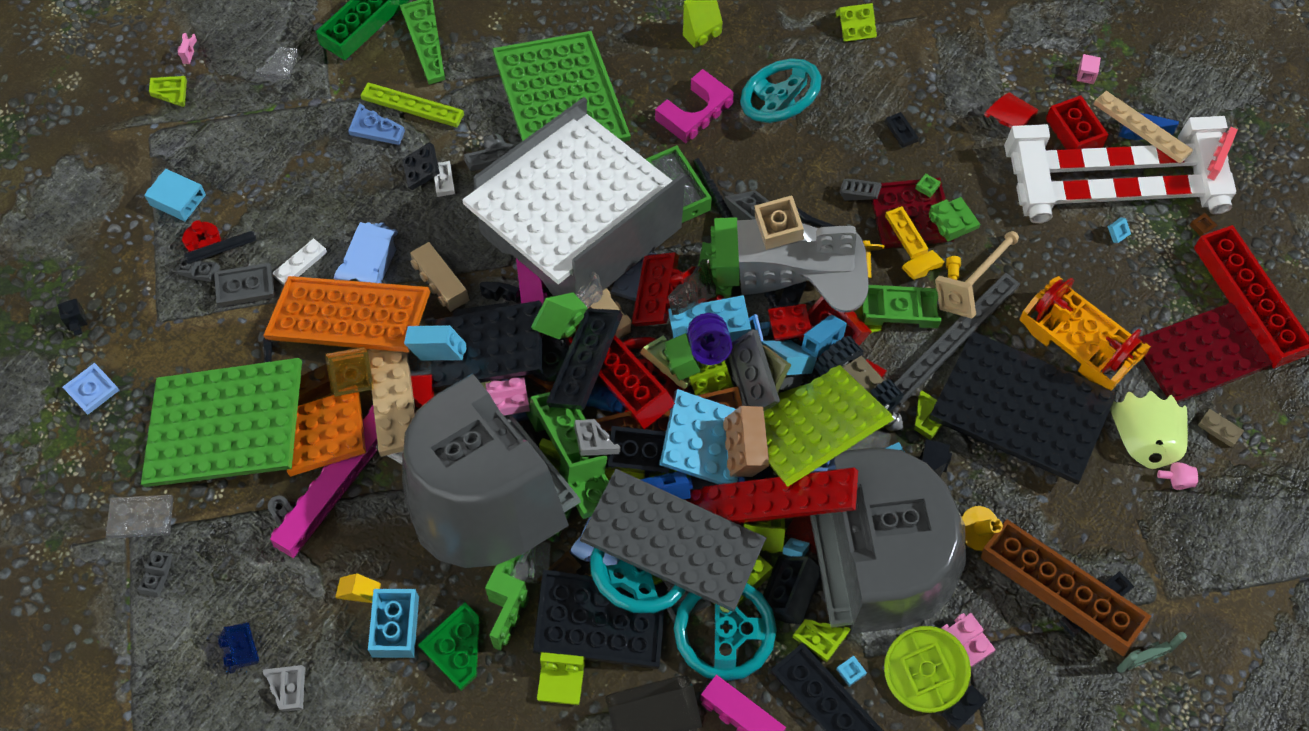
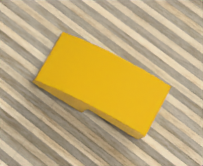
(920, 265)

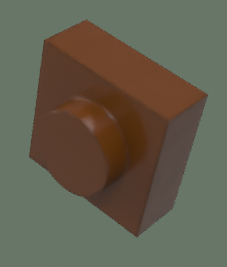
(1203, 224)

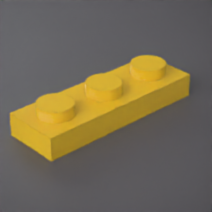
(906, 232)

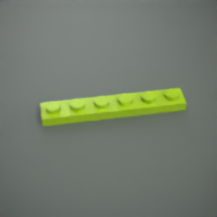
(412, 104)

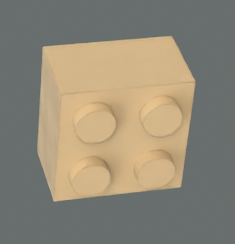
(779, 222)

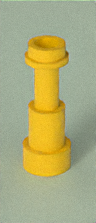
(953, 264)

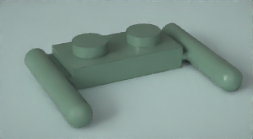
(1154, 651)

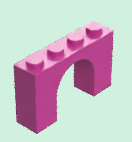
(687, 124)

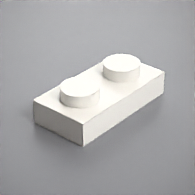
(444, 180)

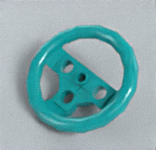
(782, 93)
(633, 581)
(725, 666)

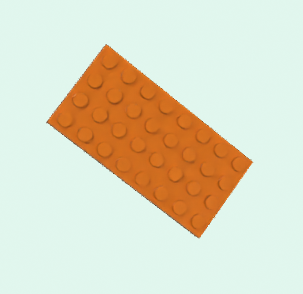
(346, 313)

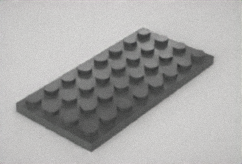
(673, 539)

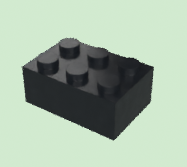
(638, 451)

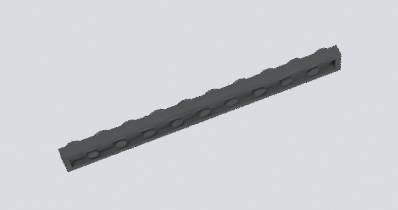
(955, 336)

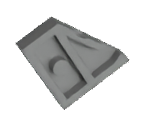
(593, 439)
(287, 686)

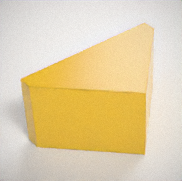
(356, 588)

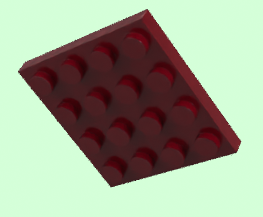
(917, 206)

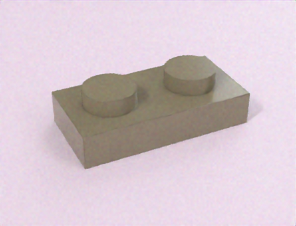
(1220, 428)

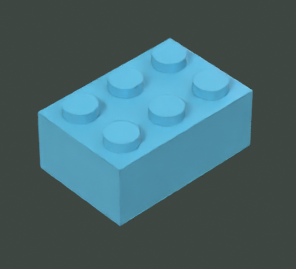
(393, 623)

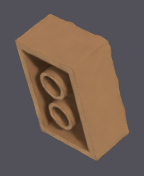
(746, 441)

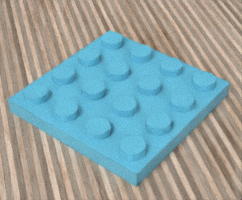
(697, 438)

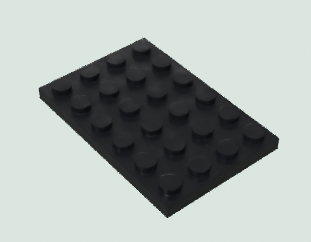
(497, 345)
(583, 622)

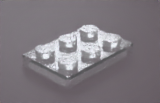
(139, 516)

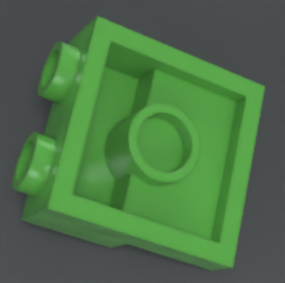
(953, 218)

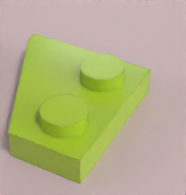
(169, 89)

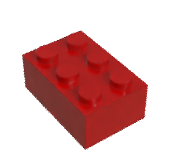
(1076, 124)

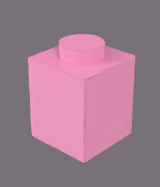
(1088, 69)

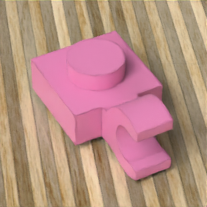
(186, 49)

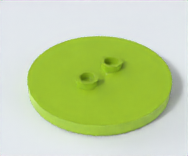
(927, 669)

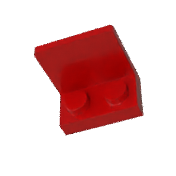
(789, 322)

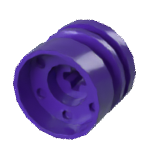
(709, 339)

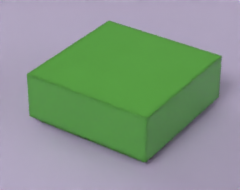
(927, 185)

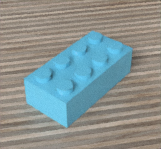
(732, 310)

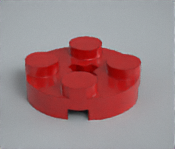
(198, 229)

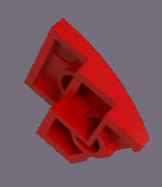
(1011, 111)

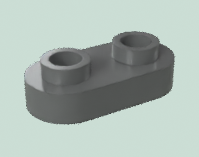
(279, 515)

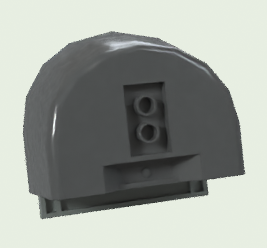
(478, 480)
(894, 553)

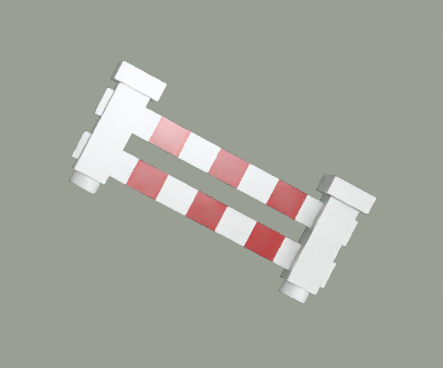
(1039, 194)

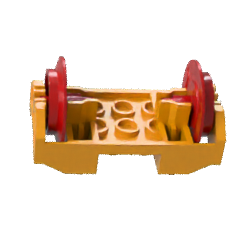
(1083, 333)

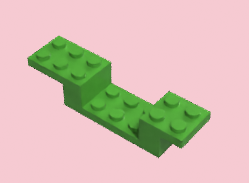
(582, 473)
(509, 594)

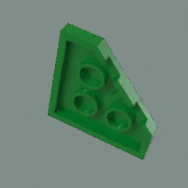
(455, 646)

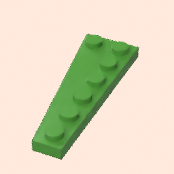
(423, 31)

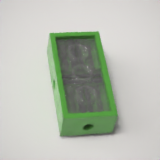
(673, 164)

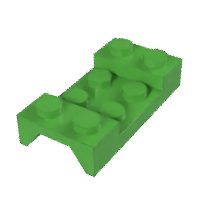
(901, 306)

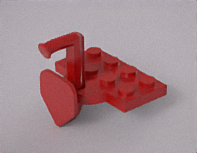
(656, 283)

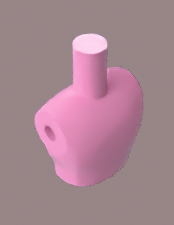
(1181, 476)

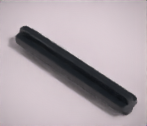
(220, 247)

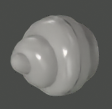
(896, 424)

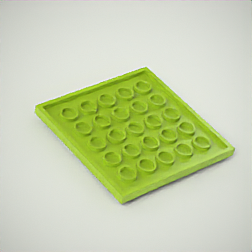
(820, 423)

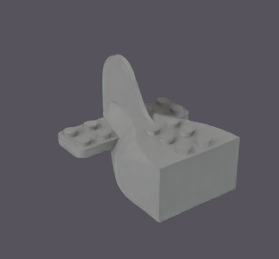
(826, 257)

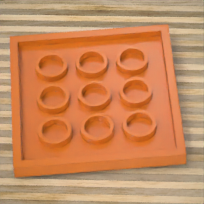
(327, 432)

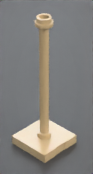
(957, 295)

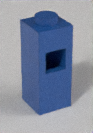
(673, 483)

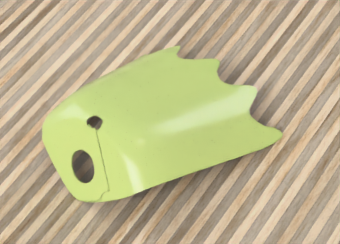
(1148, 420)

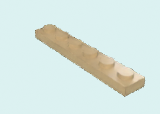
(1143, 127)

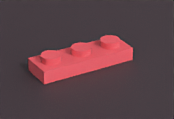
(1221, 153)

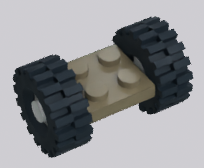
(849, 356)

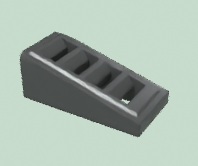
(850, 185)

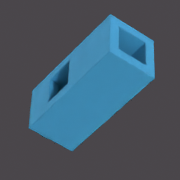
(823, 335)

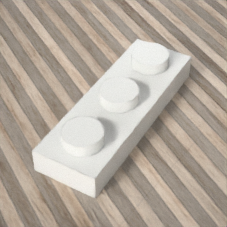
(300, 261)

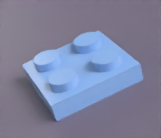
(91, 388)

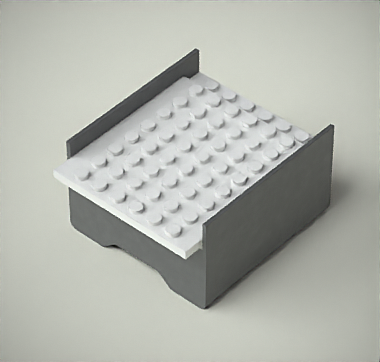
(576, 203)

